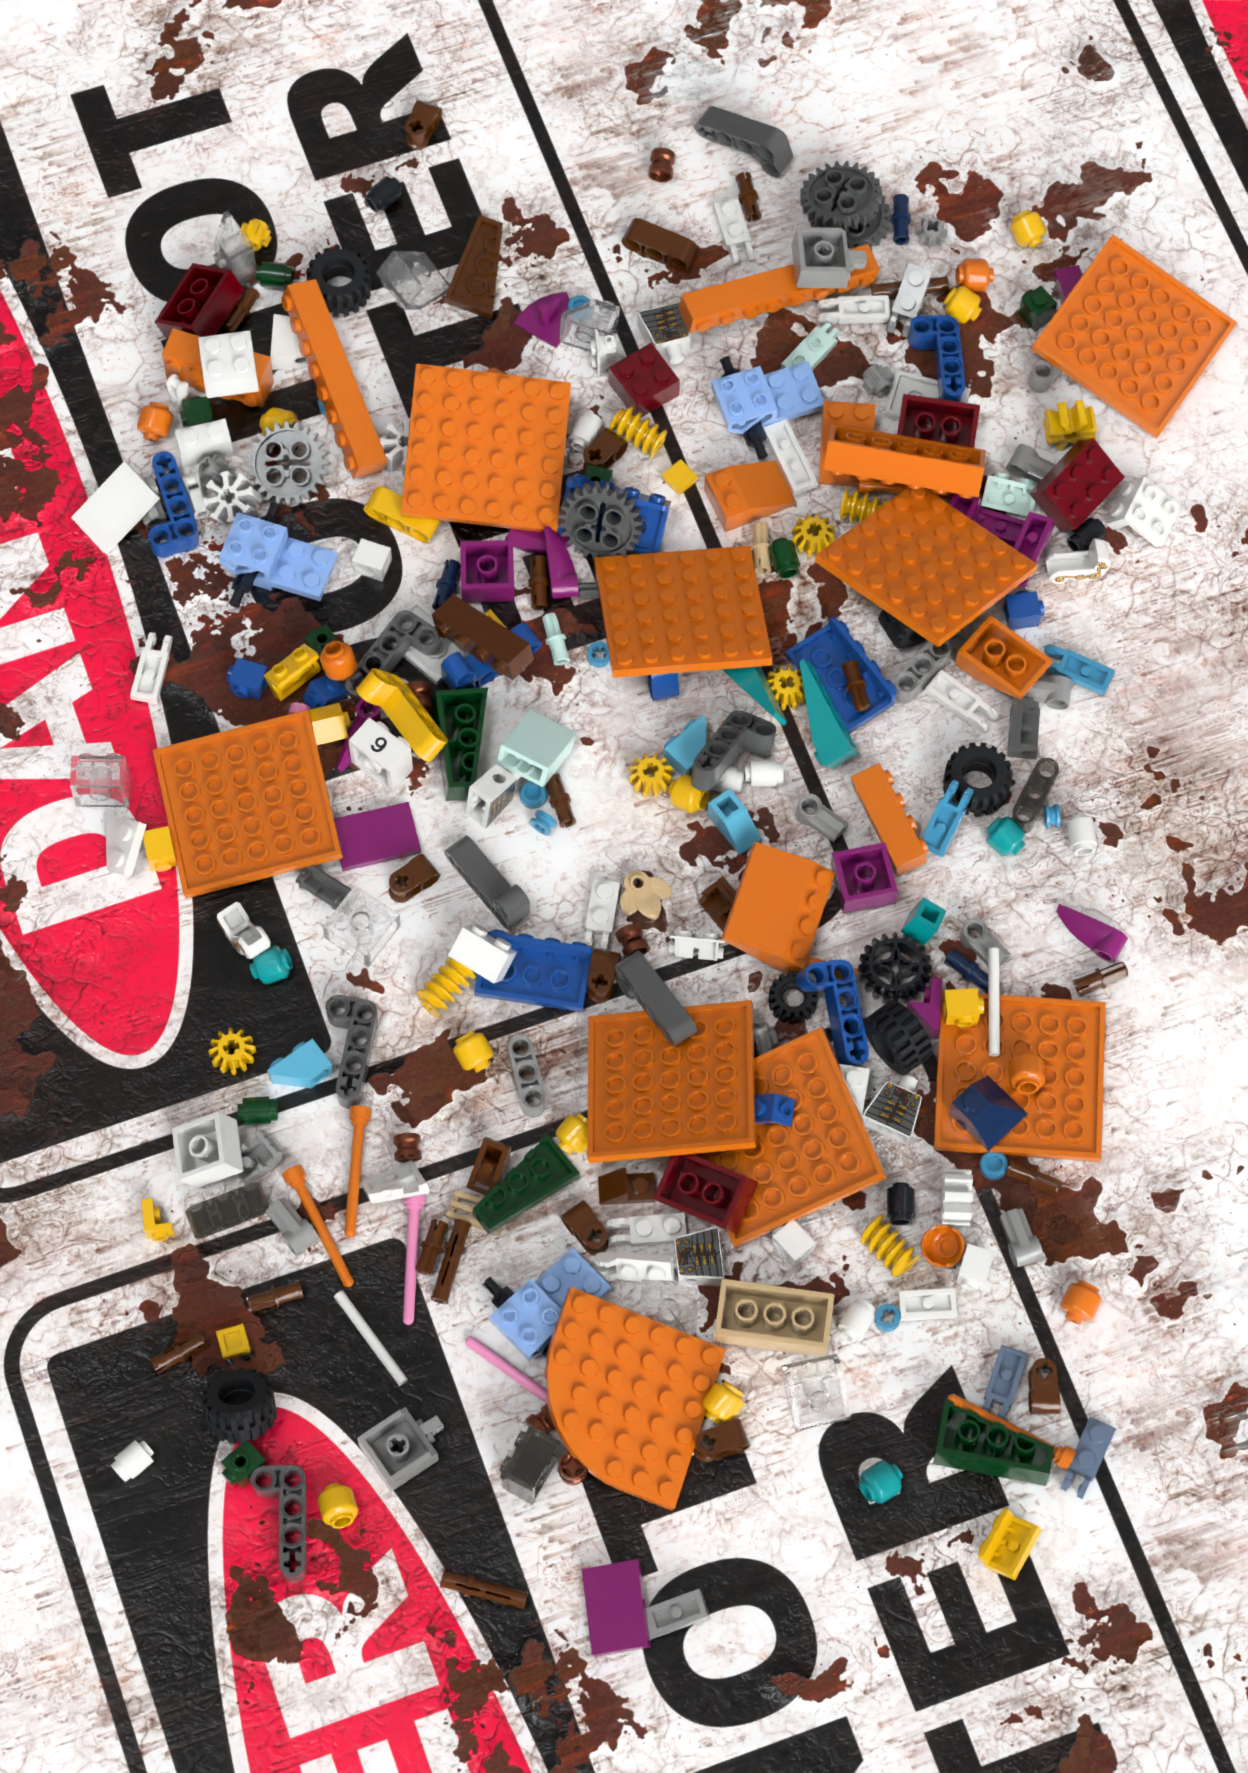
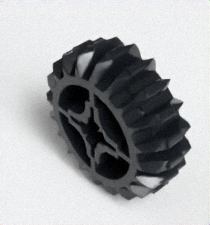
(905, 968)

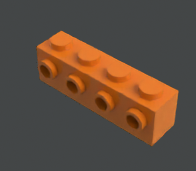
(889, 819)

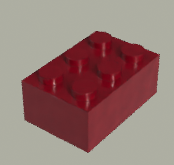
(200, 301)
(939, 420)
(1076, 485)
(706, 1191)

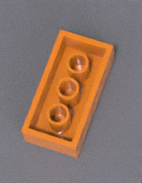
(183, 358)

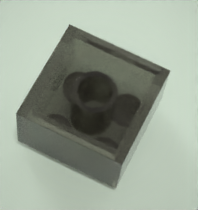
(530, 1464)

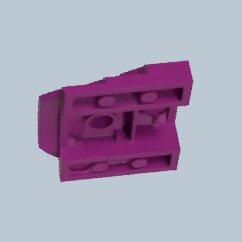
(1025, 536)

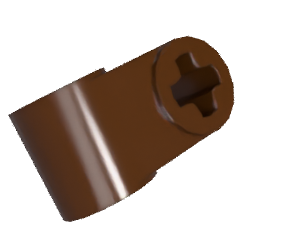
(421, 124)
(604, 450)
(415, 875)
(602, 973)
(583, 1225)
(1043, 1393)
(725, 1439)

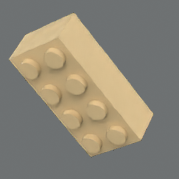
(774, 1318)

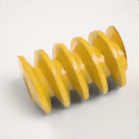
(638, 431)
(858, 507)
(442, 986)
(888, 1248)

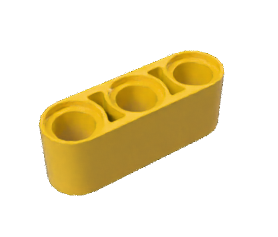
(386, 508)

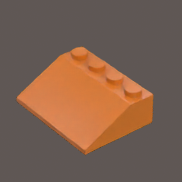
(778, 907)

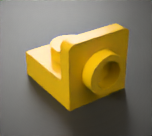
(151, 1217)

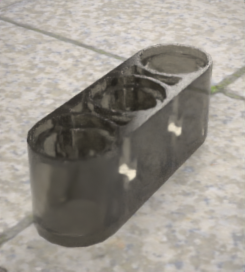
(1035, 784)
(227, 1210)

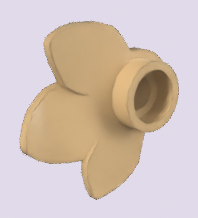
(646, 898)

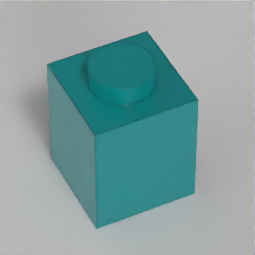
(923, 921)

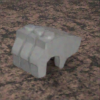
(259, 1157)

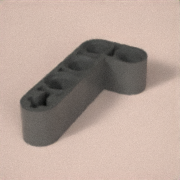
(748, 137)
(390, 658)
(736, 733)
(505, 902)
(640, 980)
(353, 1053)
(287, 1523)

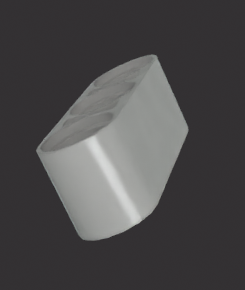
(919, 680)
(526, 1063)

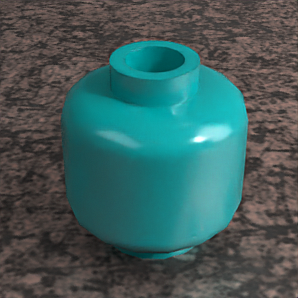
(1005, 836)
(271, 965)
(880, 1482)

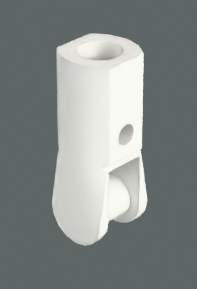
(177, 391)
(196, 496)

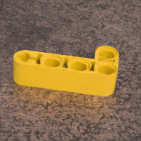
(404, 711)

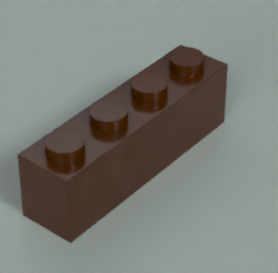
(482, 637)

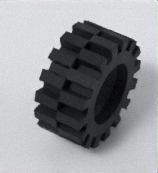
(788, 1012)

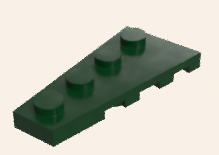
(529, 1183)

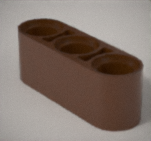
(659, 244)

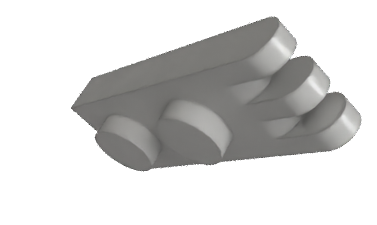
(676, 1613)

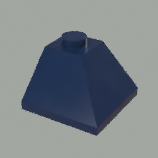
(986, 1112)

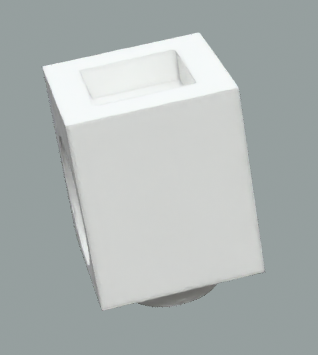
(371, 559)
(793, 1243)
(975, 1268)

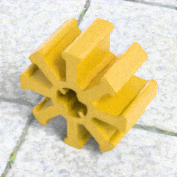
(1069, 424)

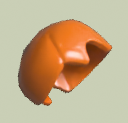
(943, 1246)

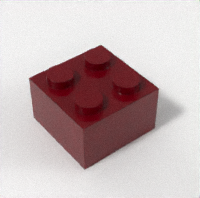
(644, 380)

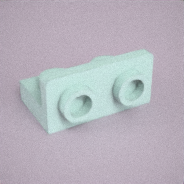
(1008, 495)

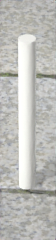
(994, 1001)
(371, 1338)

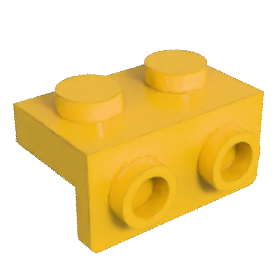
(293, 672)
(1008, 1544)

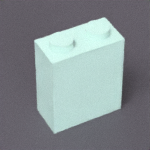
(536, 748)

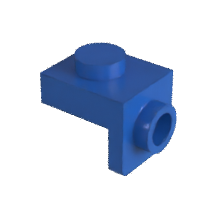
(324, 692)
(774, 1109)

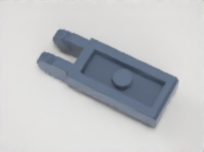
(1005, 1379)
(1089, 1454)

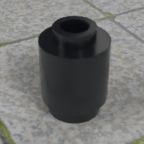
(383, 194)
(1082, 537)
(900, 1204)

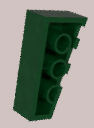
(461, 719)
(990, 1448)

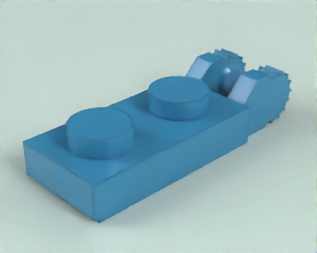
(1080, 669)
(946, 820)

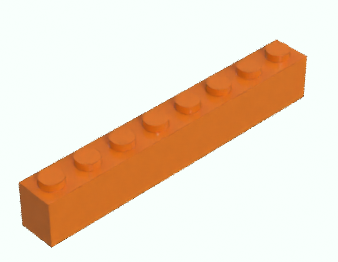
(761, 294)
(333, 379)

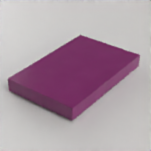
(377, 836)
(615, 1608)

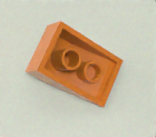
(843, 413)
(747, 493)
(1002, 659)

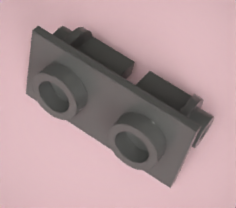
(323, 886)

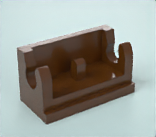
(717, 901)

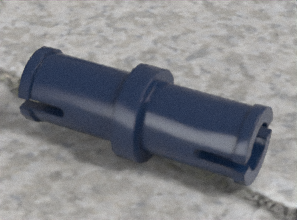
(900, 219)
(447, 583)
(968, 970)

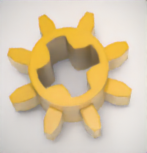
(257, 233)

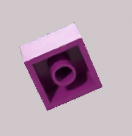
(487, 571)
(864, 878)

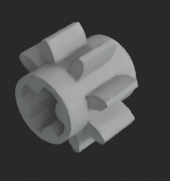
(931, 232)
(877, 380)
(212, 467)
(764, 1038)

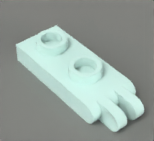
(813, 347)

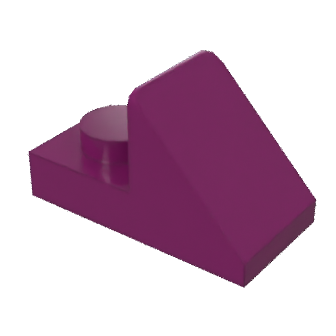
(929, 1010)

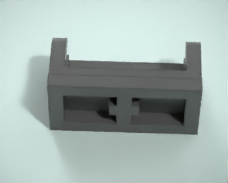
(1023, 729)

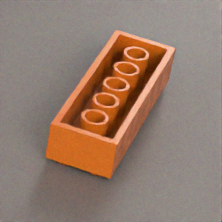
(904, 460)

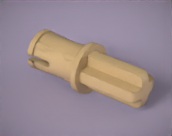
(760, 547)

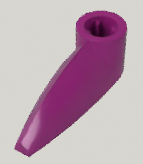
(560, 566)
(362, 707)
(1096, 935)

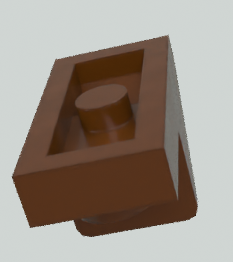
(489, 1166)
(626, 1188)

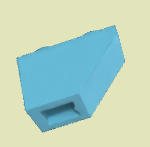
(683, 749)
(733, 821)
(301, 1068)

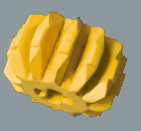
(803, 534)
(787, 686)
(660, 775)
(222, 1047)

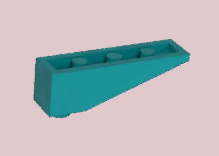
(756, 685)
(827, 729)

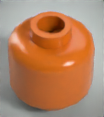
(974, 274)
(155, 421)
(338, 661)
(1027, 1072)
(1080, 1302)

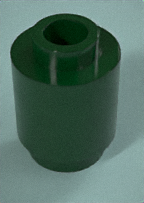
(274, 274)
(784, 558)
(258, 1110)

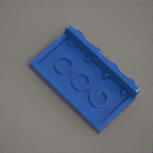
(653, 509)
(827, 652)
(541, 973)

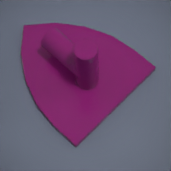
(544, 317)

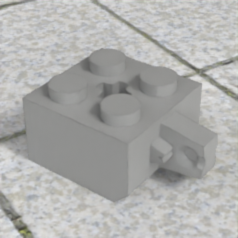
(824, 258)
(404, 1432)

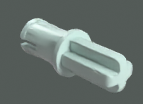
(555, 640)

